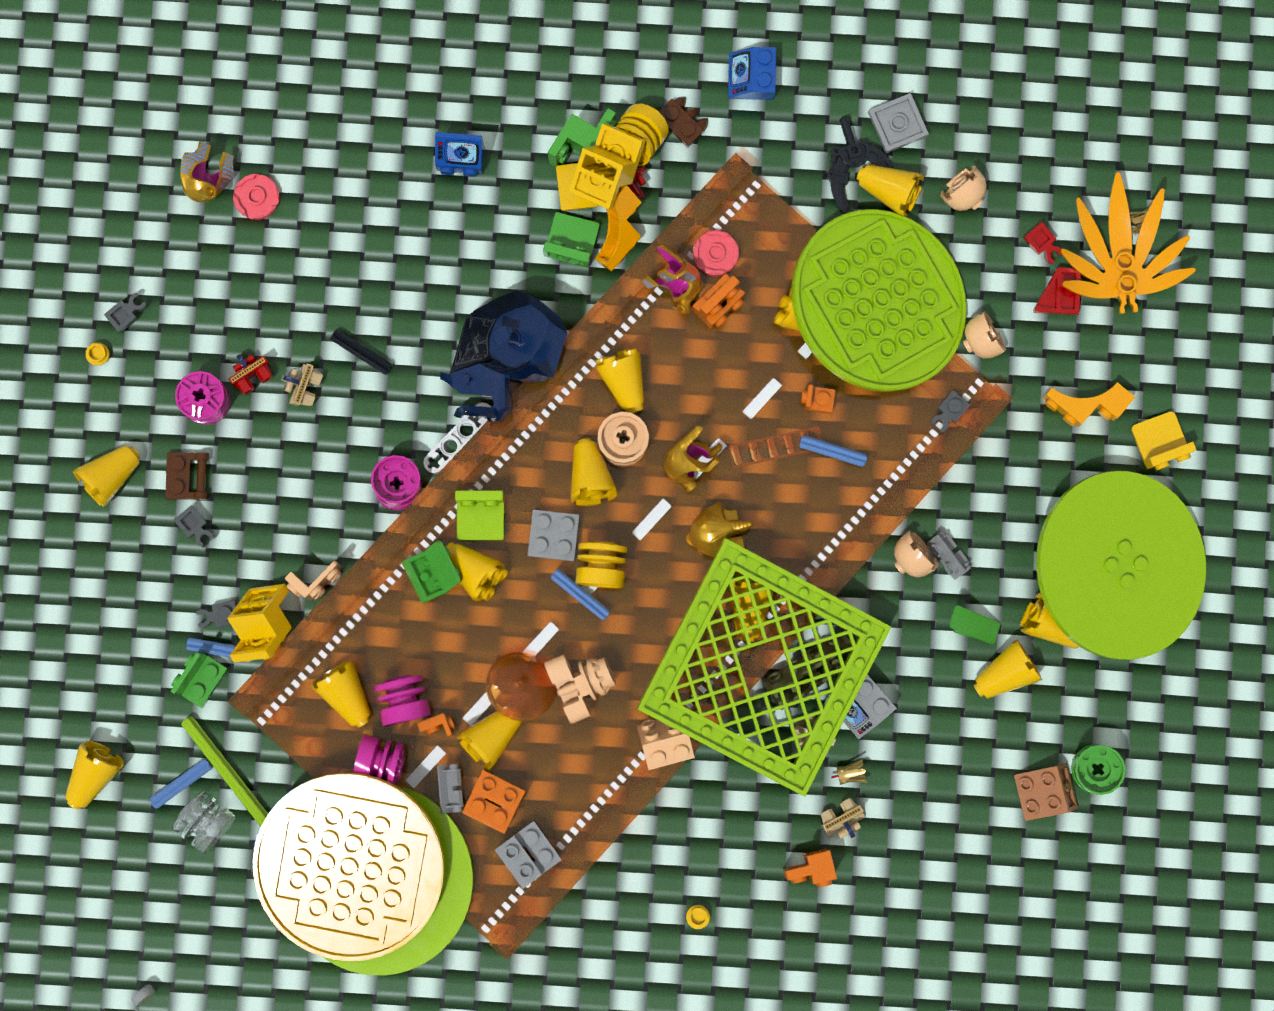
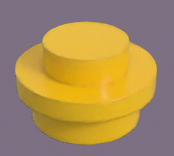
(97, 354)
(697, 916)

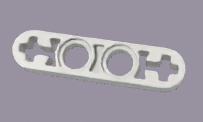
(456, 436)

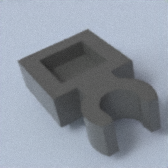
(122, 314)
(952, 409)
(192, 524)
(218, 615)

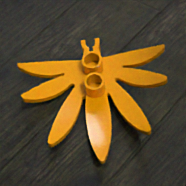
(1124, 271)

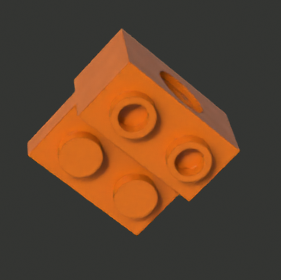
(709, 306)
(499, 792)
(817, 866)

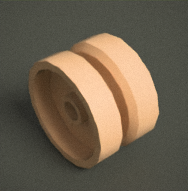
(625, 425)

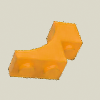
(620, 235)
(1077, 410)

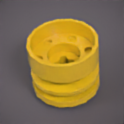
(647, 124)
(601, 565)

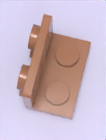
(1046, 792)

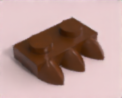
(682, 121)

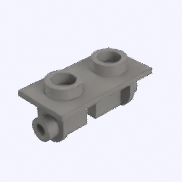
(942, 547)
(450, 796)

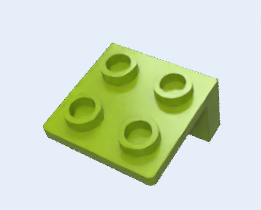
(480, 515)

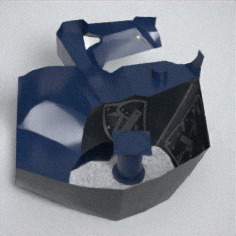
(502, 342)

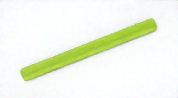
(225, 770)

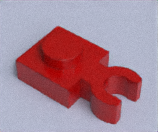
(1041, 240)

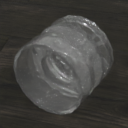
(204, 822)

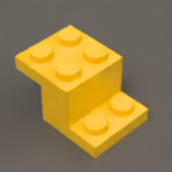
(607, 166)
(259, 623)

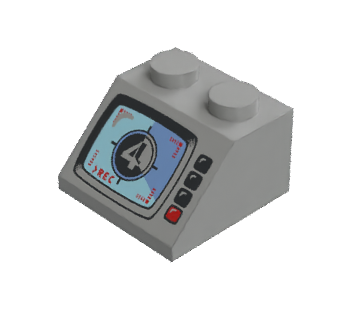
(868, 709)

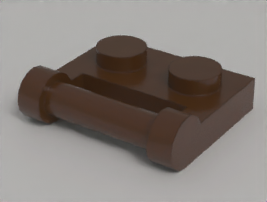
(179, 476)

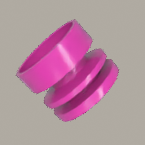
(206, 410)
(384, 477)
(402, 700)
(378, 762)

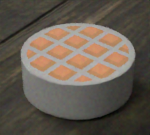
(143, 995)

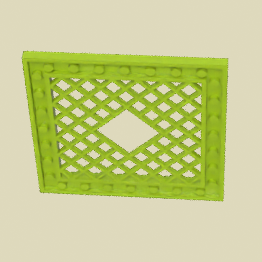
(809, 758)

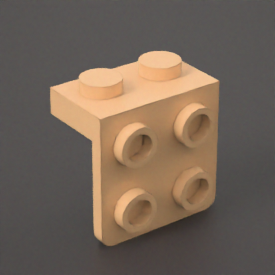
(316, 589)
(663, 744)

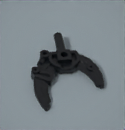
(851, 156)

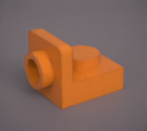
(818, 399)
(432, 725)

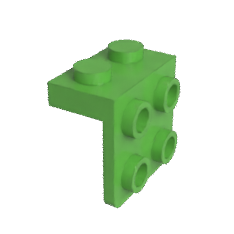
(432, 572)

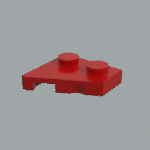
(1057, 298)

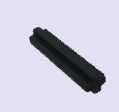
(361, 352)

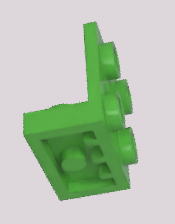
(571, 239)
(199, 678)

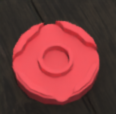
(256, 196)
(715, 253)

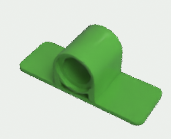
(974, 625)

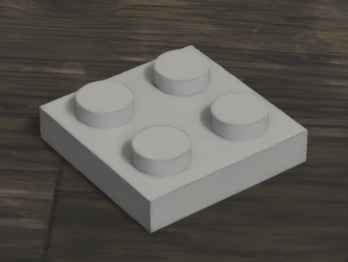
(898, 123)
(553, 535)

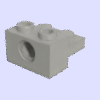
(518, 860)

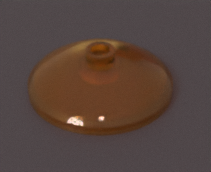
(513, 697)

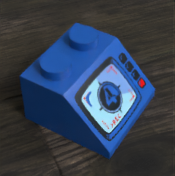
(752, 74)
(459, 154)

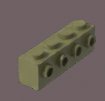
(783, 676)

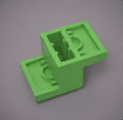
(575, 136)

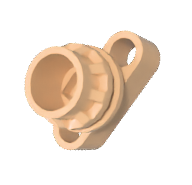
(572, 687)

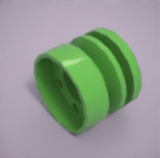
(1111, 769)

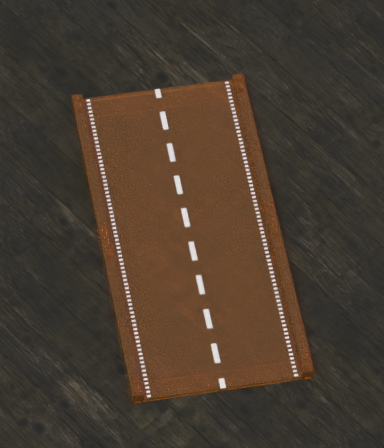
(805, 510)

